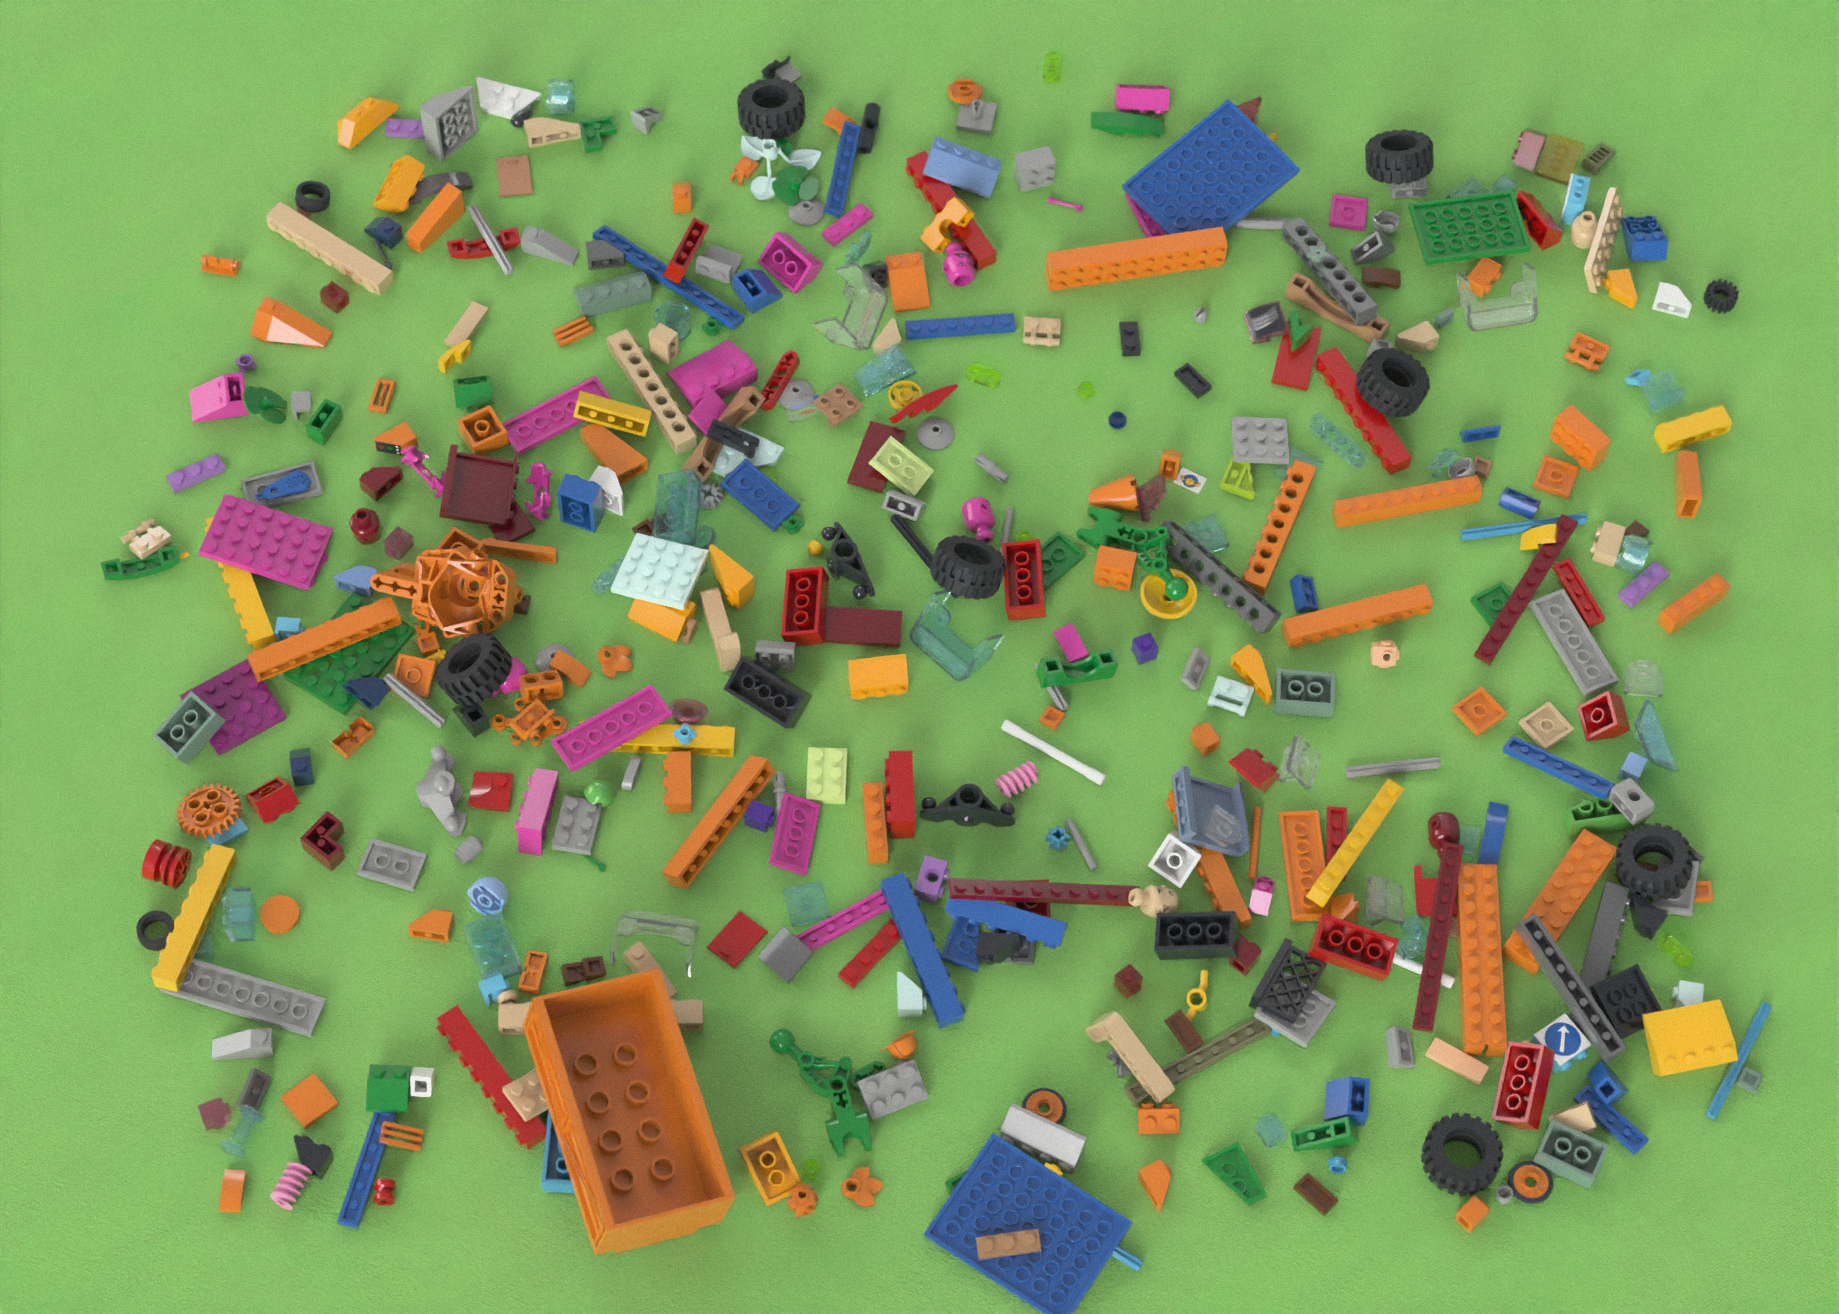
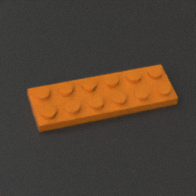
(1302, 862)

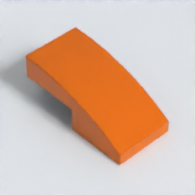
(836, 119)
(571, 668)
(232, 1191)

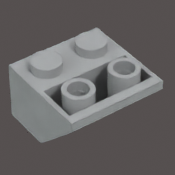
(776, 655)

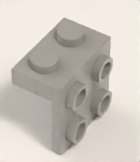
(718, 264)

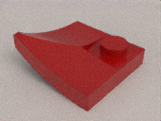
(491, 791)

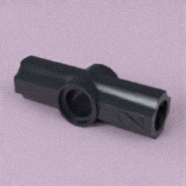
(870, 121)

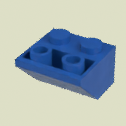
(755, 289)
(1347, 1098)

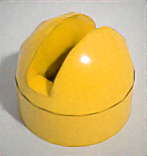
(814, 548)

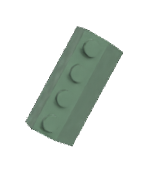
(613, 294)

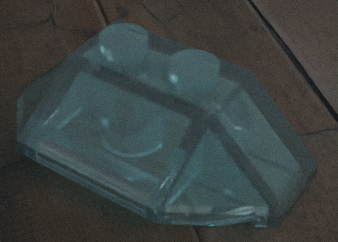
(1653, 738)

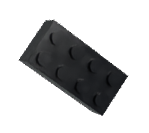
(767, 692)
(1197, 935)

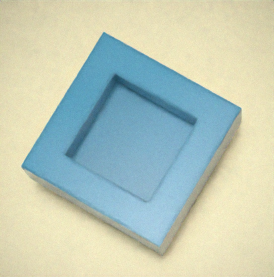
(1633, 378)

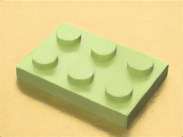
(901, 467)
(826, 775)

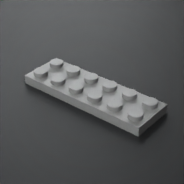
(1573, 642)

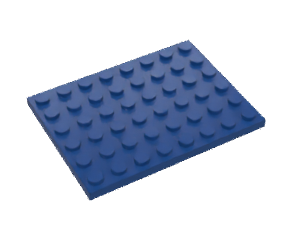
(1211, 174)
(1016, 1193)

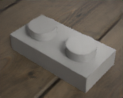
(1195, 668)

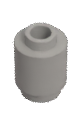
(468, 849)

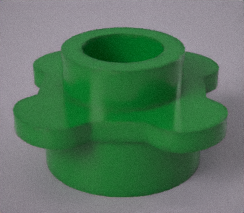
(712, 331)
(793, 529)

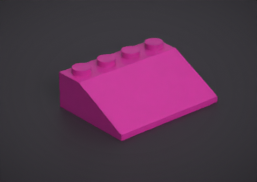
(718, 369)

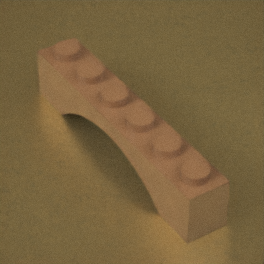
(1307, 294)
(738, 411)

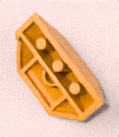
(363, 120)

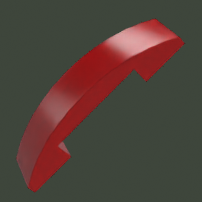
(479, 248)

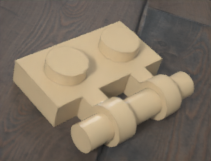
(1043, 328)
(149, 542)

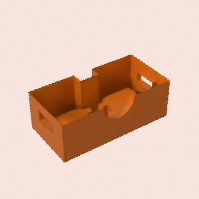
(354, 738)
(535, 966)

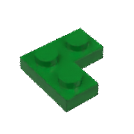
(592, 131)

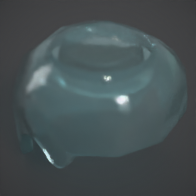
(706, 537)

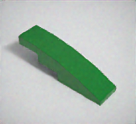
(1122, 123)

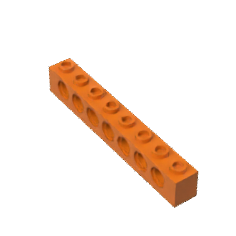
(1298, 472)

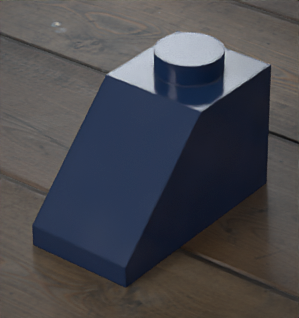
(386, 231)
(367, 690)
(301, 767)

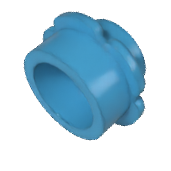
(1337, 1164)

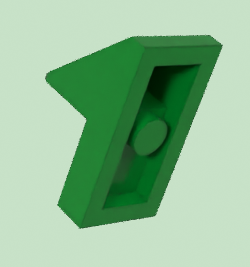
(1298, 332)

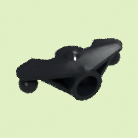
(850, 567)
(968, 814)

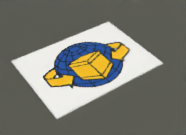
(1190, 480)

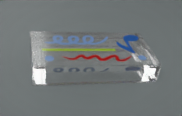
(802, 408)

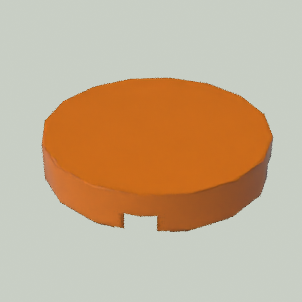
(964, 91)
(279, 914)

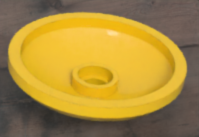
(1153, 597)

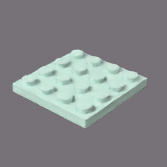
(660, 571)

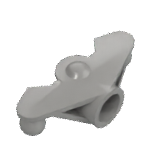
(442, 792)

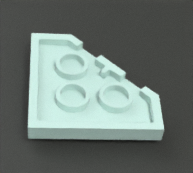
(766, 455)

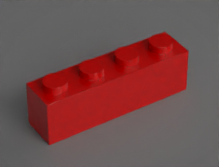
(686, 250)

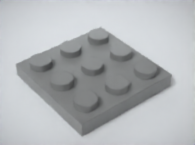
(1259, 440)
(1309, 1020)

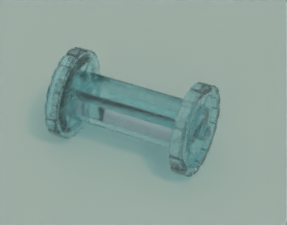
(242, 1130)

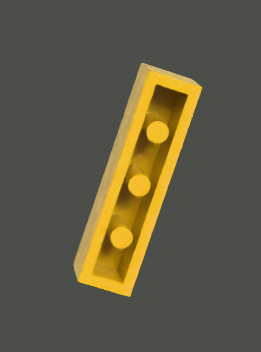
(612, 413)
(1692, 428)

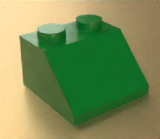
(473, 392)
(388, 1088)

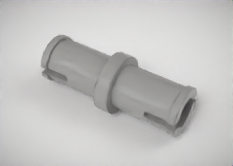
(991, 468)

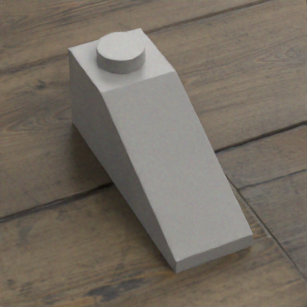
(544, 245)
(245, 1044)

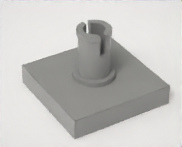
(977, 117)

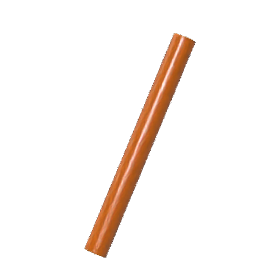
(1254, 843)

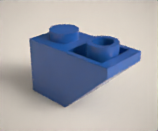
(1607, 1083)

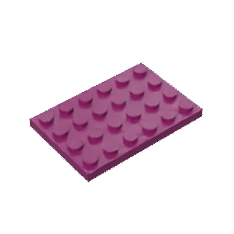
(266, 542)

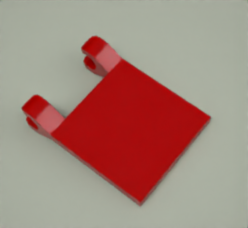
(1425, 893)

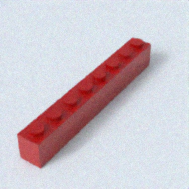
(938, 194)
(1372, 424)
(488, 1073)

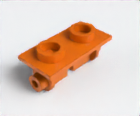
(220, 265)

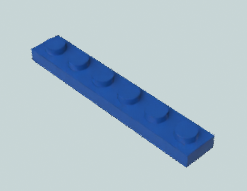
(842, 169)
(960, 326)
(1558, 767)
(365, 1172)

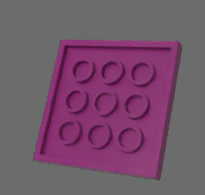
(242, 703)

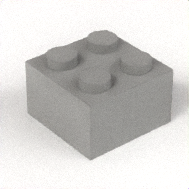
(1034, 169)

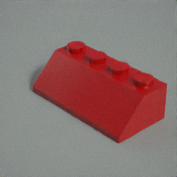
(1353, 947)
(1523, 1085)

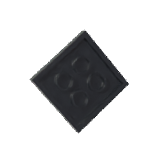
(1625, 999)

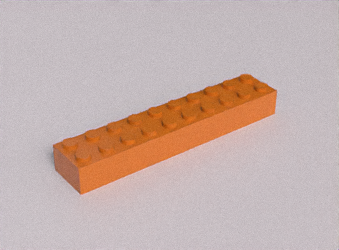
(1135, 259)
(1480, 961)

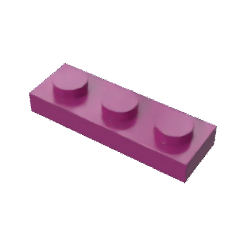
(847, 224)

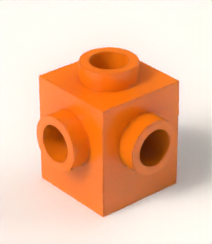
(802, 1199)

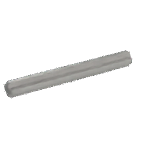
(491, 240)
(1392, 767)

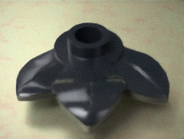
(769, 70)

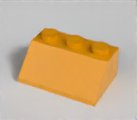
(399, 185)
(662, 619)
(878, 676)

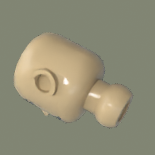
(1583, 230)
(1154, 900)

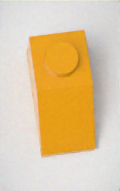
(1621, 287)

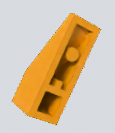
(1251, 668)

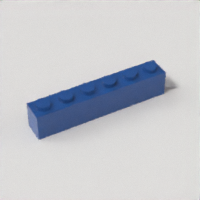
(1009, 918)

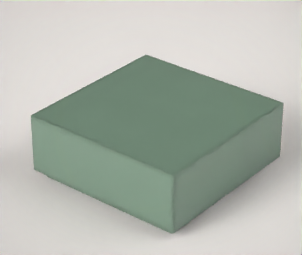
(1444, 318)
(1749, 1080)

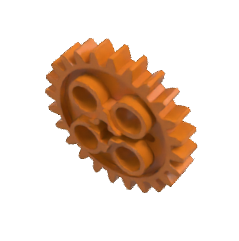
(208, 810)

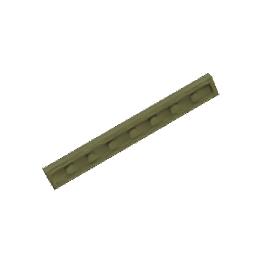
(1204, 1057)

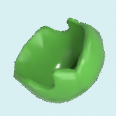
(599, 792)

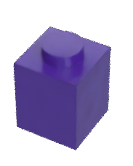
(1144, 648)
(759, 816)

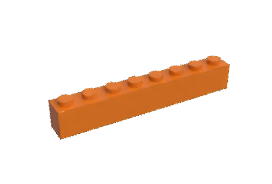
(1407, 501)
(1357, 616)
(324, 639)
(718, 822)
(1217, 878)

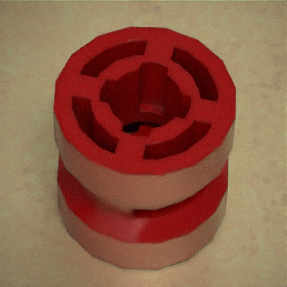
(384, 1192)

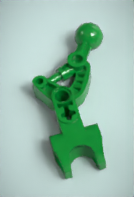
(1111, 530)
(846, 1122)

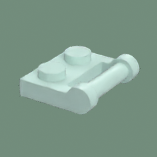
(1231, 691)

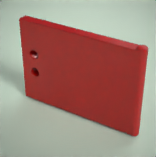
(737, 939)

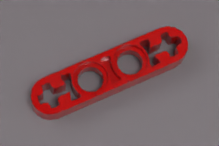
(772, 396)

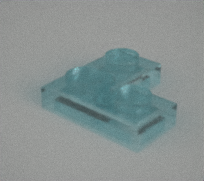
(1416, 938)

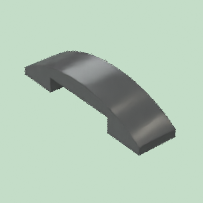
(435, 183)

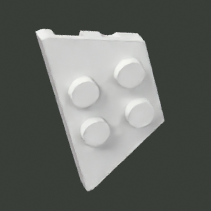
(504, 99)

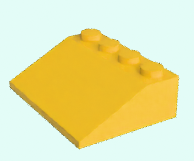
(1689, 1038)

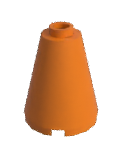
(1116, 495)

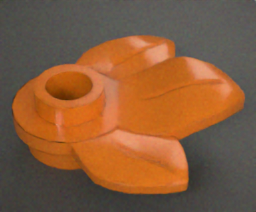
(616, 662)
(865, 1187)

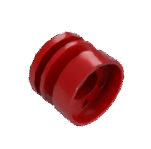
(166, 863)

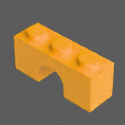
(936, 235)

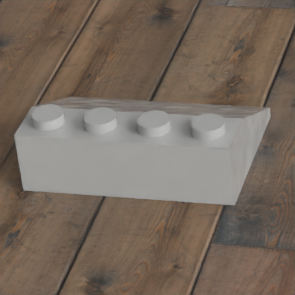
(449, 121)

